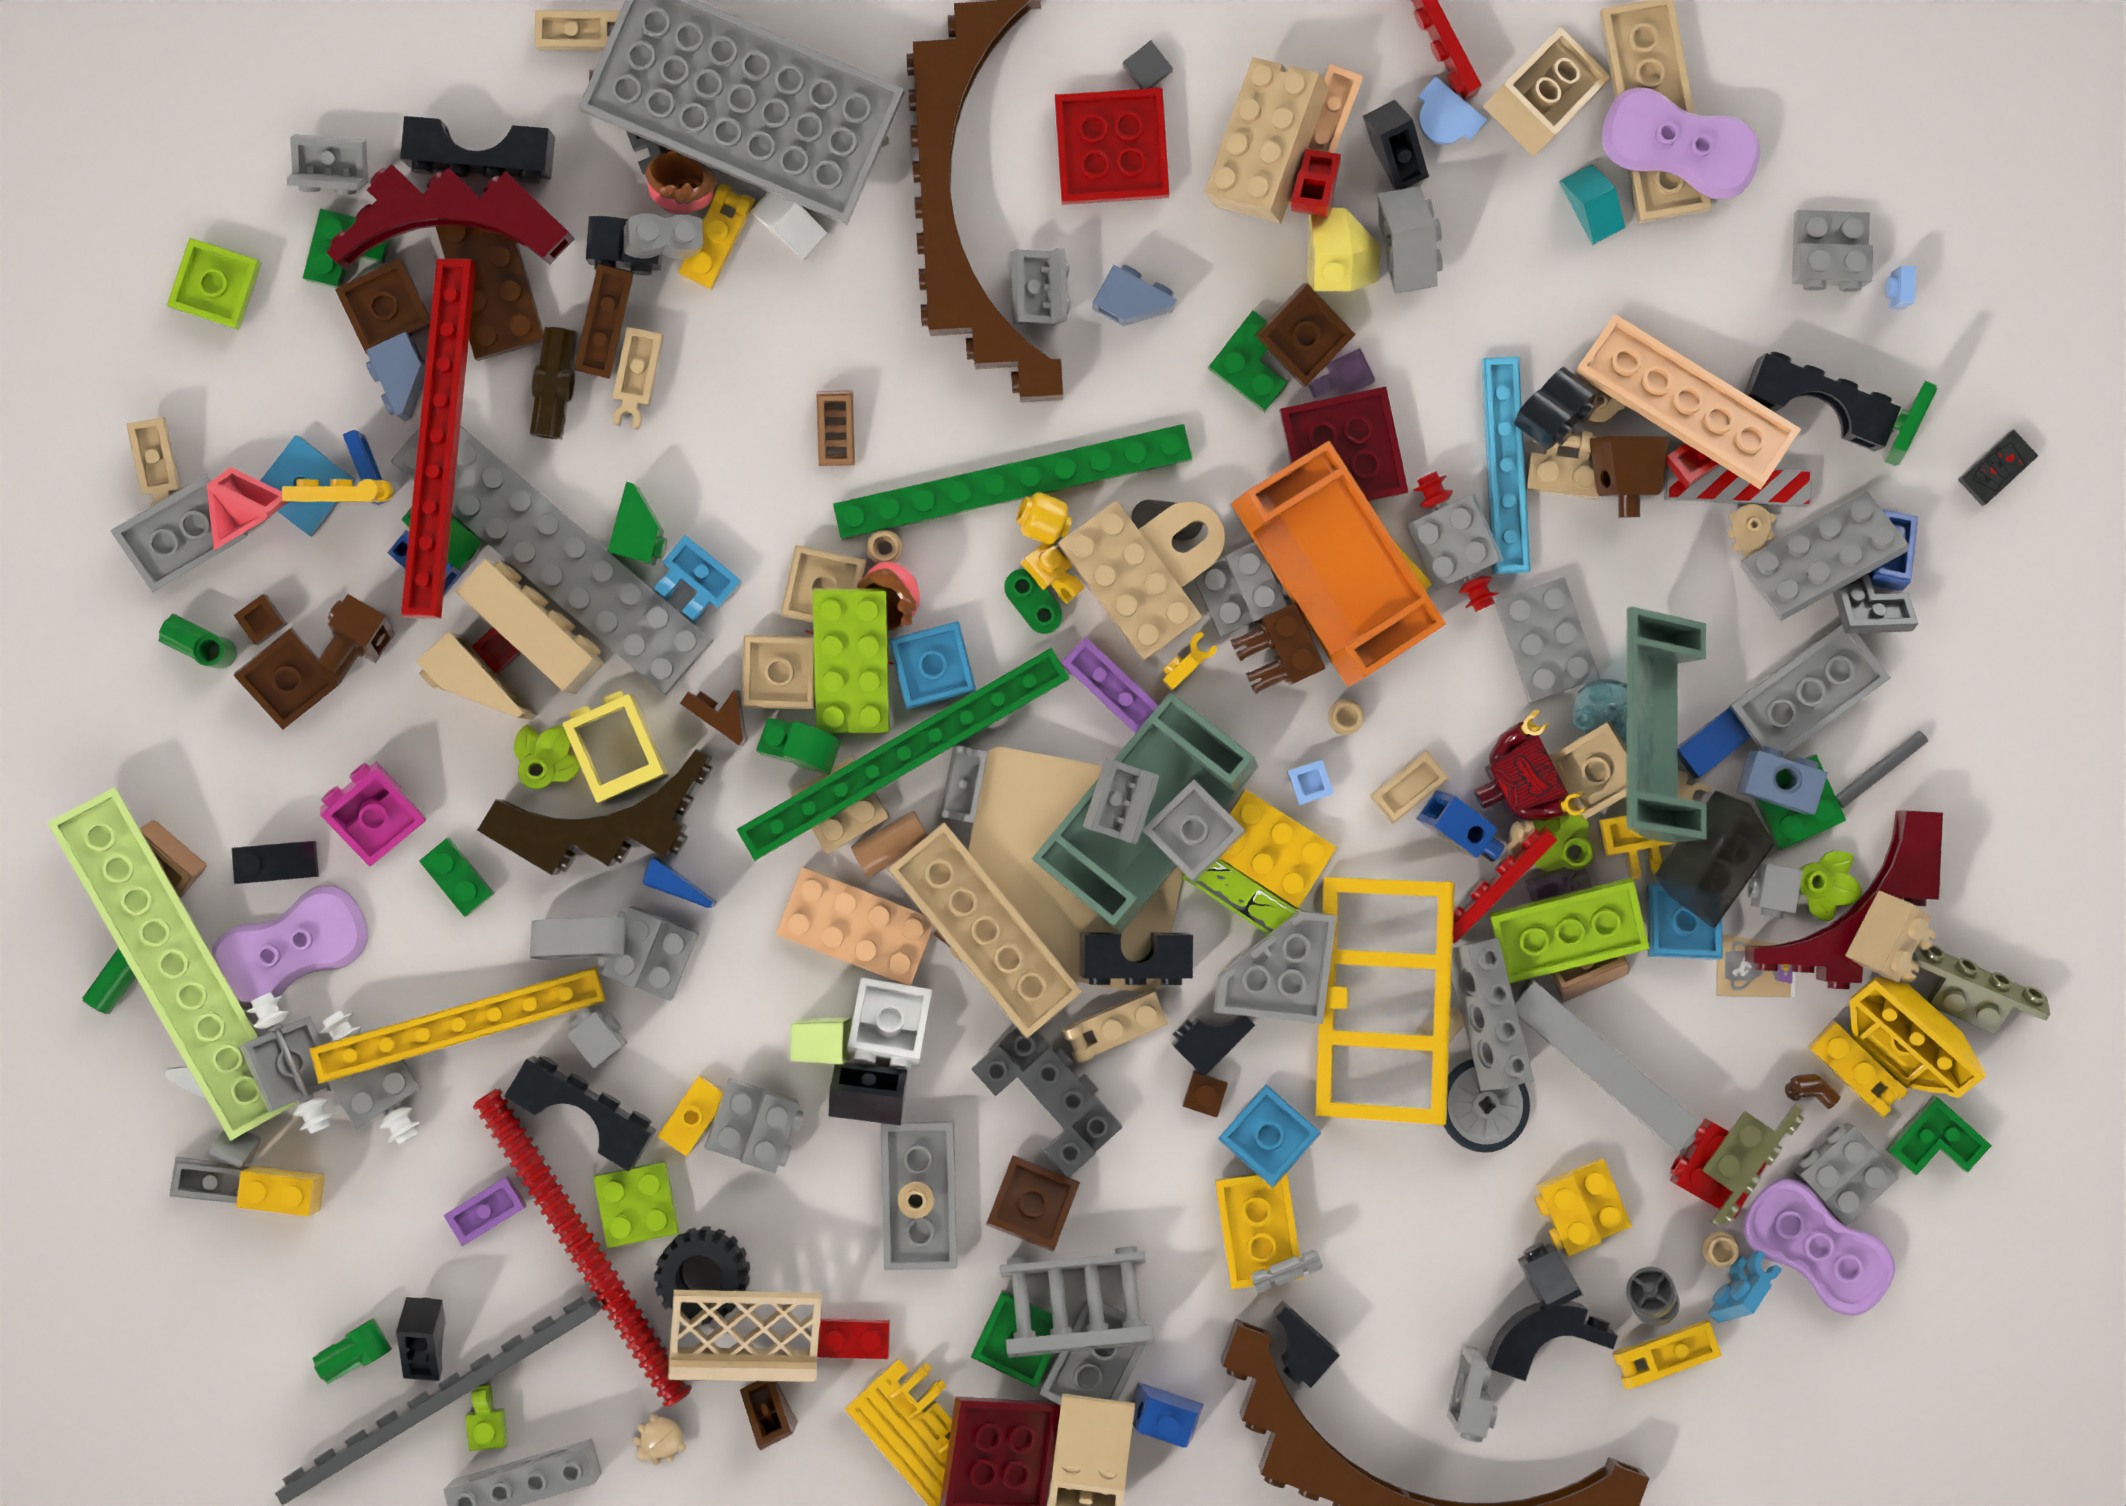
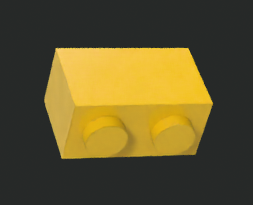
(280, 1191)

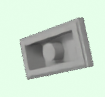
(205, 1180)

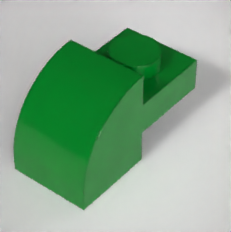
(799, 744)

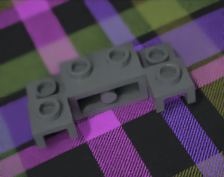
(1058, 1088)

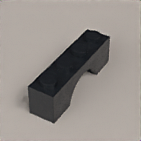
(522, 153)
(1862, 416)
(621, 1134)

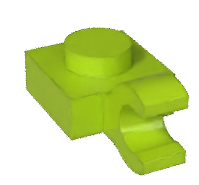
(485, 1425)

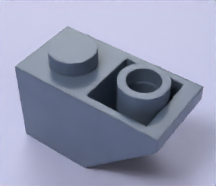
(1130, 299)
(401, 372)

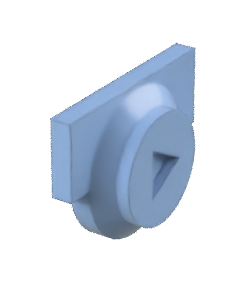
(1446, 115)

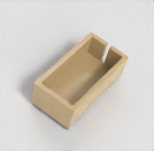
(1266, 140)
(530, 627)

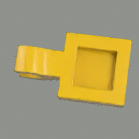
(1049, 568)
(1179, 669)

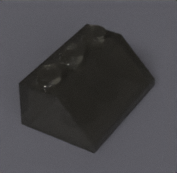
(1714, 871)

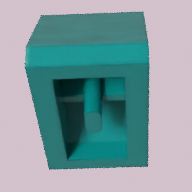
(1594, 203)

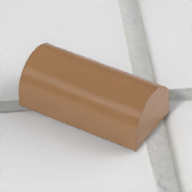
(889, 844)

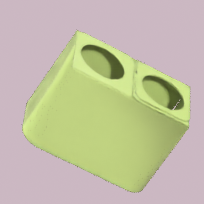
(820, 1040)

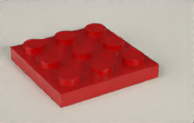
(1112, 146)

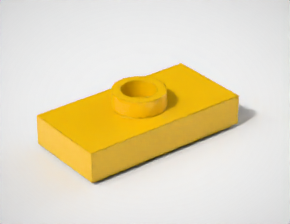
(692, 1116)

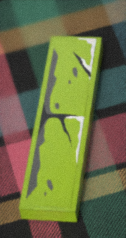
(1243, 896)

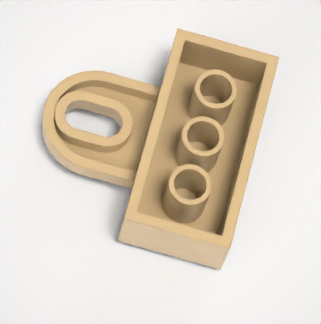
(1140, 573)

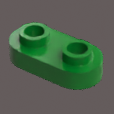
(1032, 602)

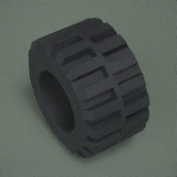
(704, 1243)

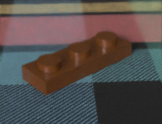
(604, 320)

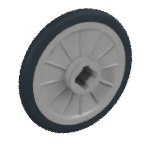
(1486, 1129)

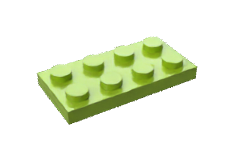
(851, 660)
(1570, 930)

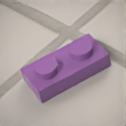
(485, 1210)

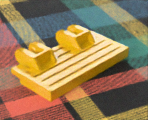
(902, 1431)

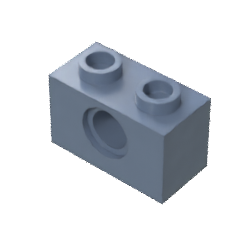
(1759, 780)

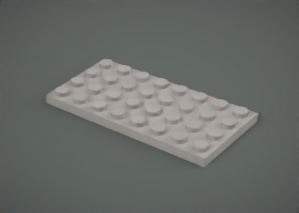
(743, 102)

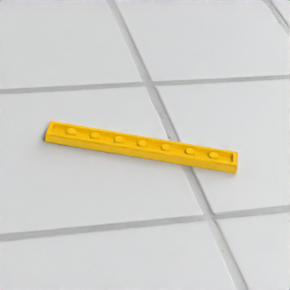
(457, 1025)

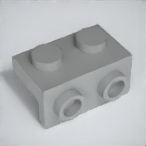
(328, 164)
(1039, 287)
(1121, 801)

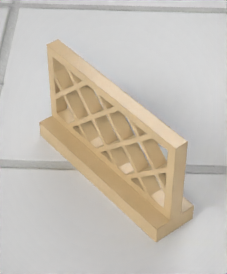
(743, 1360)

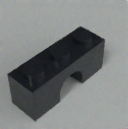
(1167, 960)

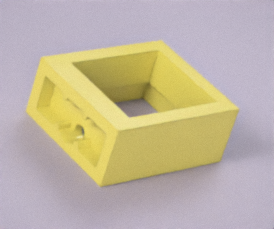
(632, 780)

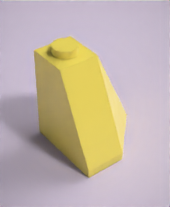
(1340, 253)

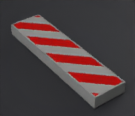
(1721, 485)

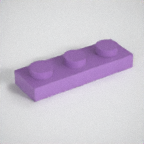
(1110, 684)

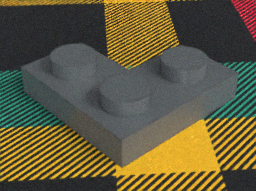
(1873, 613)

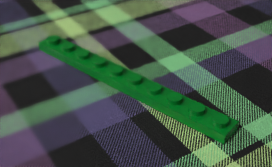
(1012, 481)
(902, 754)

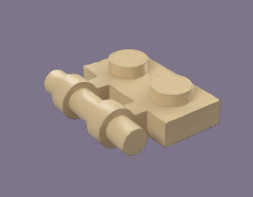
(1564, 474)

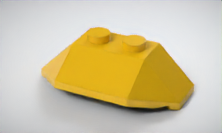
(1913, 1039)

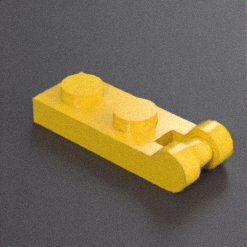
(718, 237)
(339, 491)
(1857, 1068)
(1667, 1354)

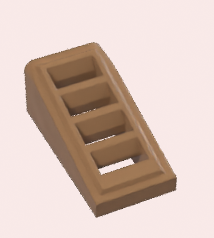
(848, 413)

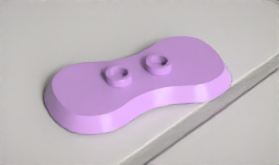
(1654, 134)
(313, 935)
(1841, 1263)

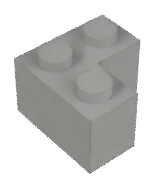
(1410, 239)

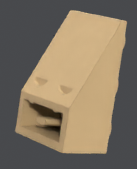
(1091, 1452)

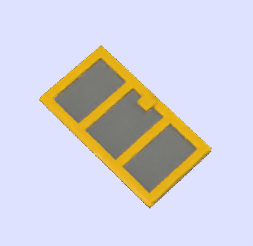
(1387, 1001)

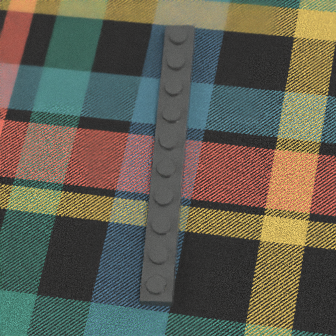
(425, 1405)

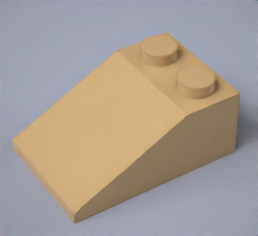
(1546, 91)
(460, 670)

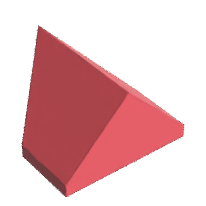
(239, 504)

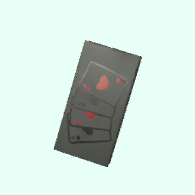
(1998, 467)

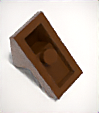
(727, 720)

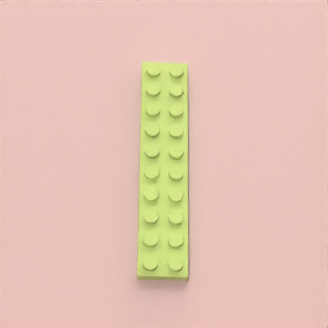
(165, 955)

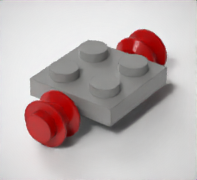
(1455, 541)

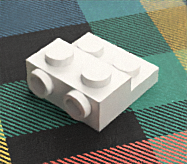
(889, 1023)

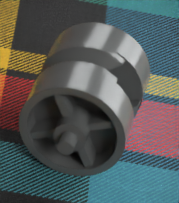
(1653, 1296)

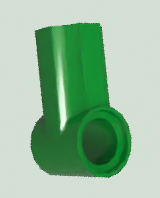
(196, 642)
(358, 1348)

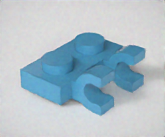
(699, 571)
(1745, 1292)

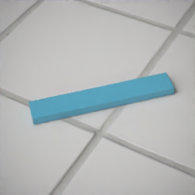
(1505, 463)

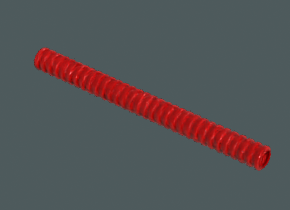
(580, 1245)

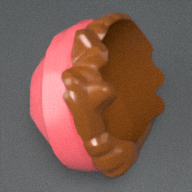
(679, 183)
(902, 592)

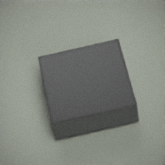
(1147, 66)

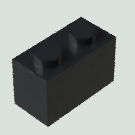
(867, 1093)

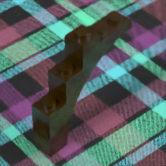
(651, 822)

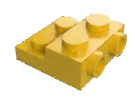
(1582, 1207)

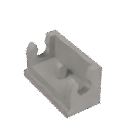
(963, 784)

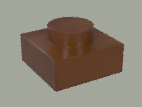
(260, 619)
(1205, 1094)

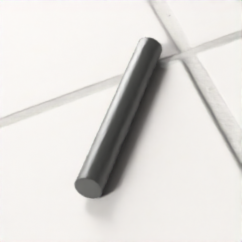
(1881, 769)

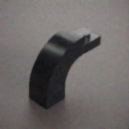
(1534, 1326)

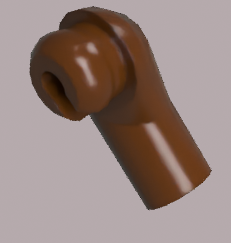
(1811, 1085)

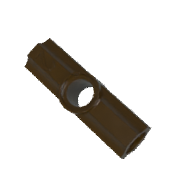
(553, 383)

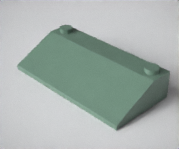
(1654, 650)
(1122, 876)

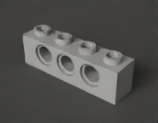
(1490, 1015)
(528, 1478)

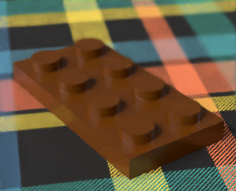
(503, 302)

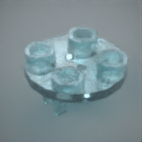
(1596, 700)

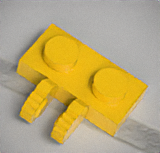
(1619, 840)

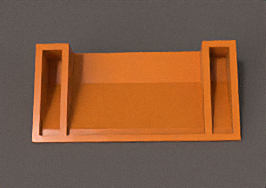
(1338, 563)

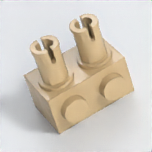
(1890, 938)

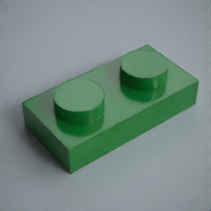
(456, 877)

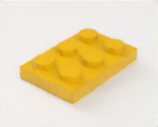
(1276, 850)
(1255, 1225)

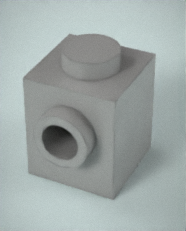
(1775, 889)
(596, 1036)

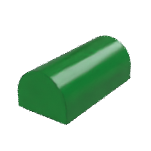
(110, 984)

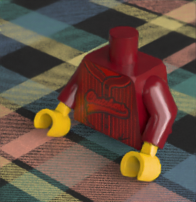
(1525, 776)

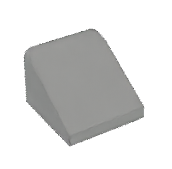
(237, 1151)

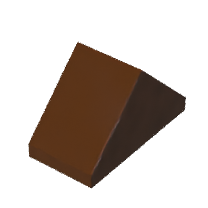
(768, 1412)

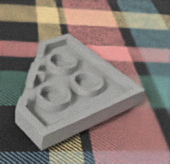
(1282, 973)

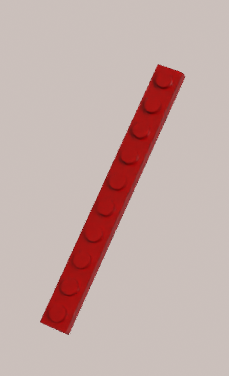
(438, 439)

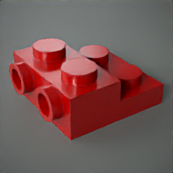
(1688, 1167)

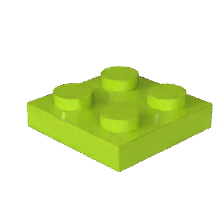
(214, 284)
(636, 1204)

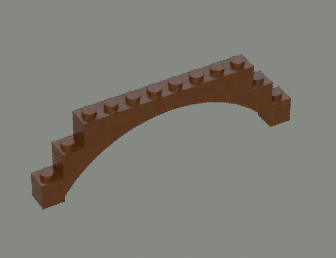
(954, 296)
(1305, 1460)

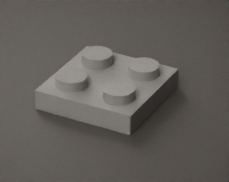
(1194, 830)

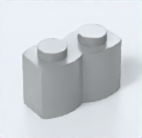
(653, 235)

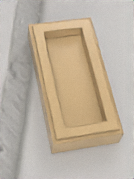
(1409, 787)

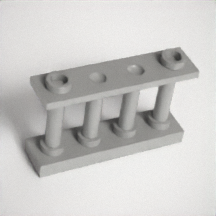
(1061, 1336)

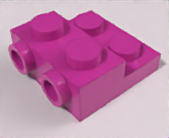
(371, 812)

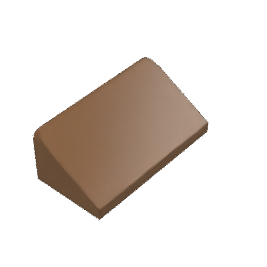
(175, 858)
(1588, 977)

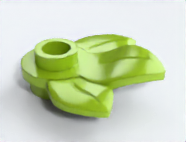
(547, 751)
(1569, 831)
(1833, 884)

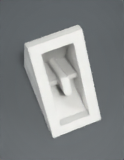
(789, 223)

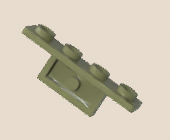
(1975, 993)
(1742, 1156)

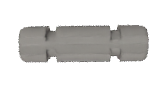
(1286, 1271)

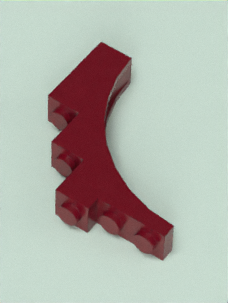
(449, 202)
(1908, 872)

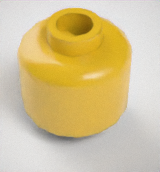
(1043, 518)

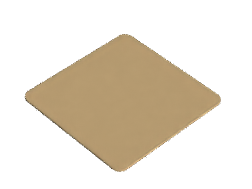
(1016, 812)

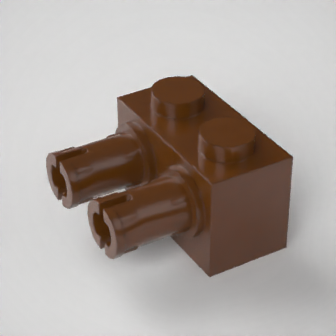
(356, 633)
(1292, 646)

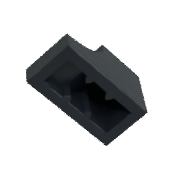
(1208, 1044)
(421, 1338)
(1307, 1351)

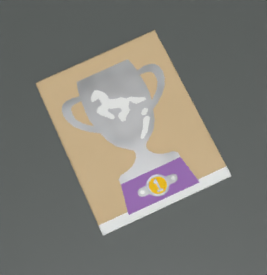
(1741, 978)

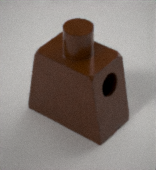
(1629, 469)

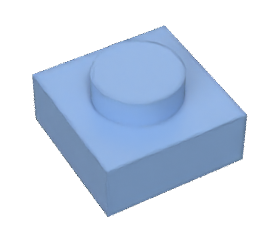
(1901, 287)
(1310, 782)

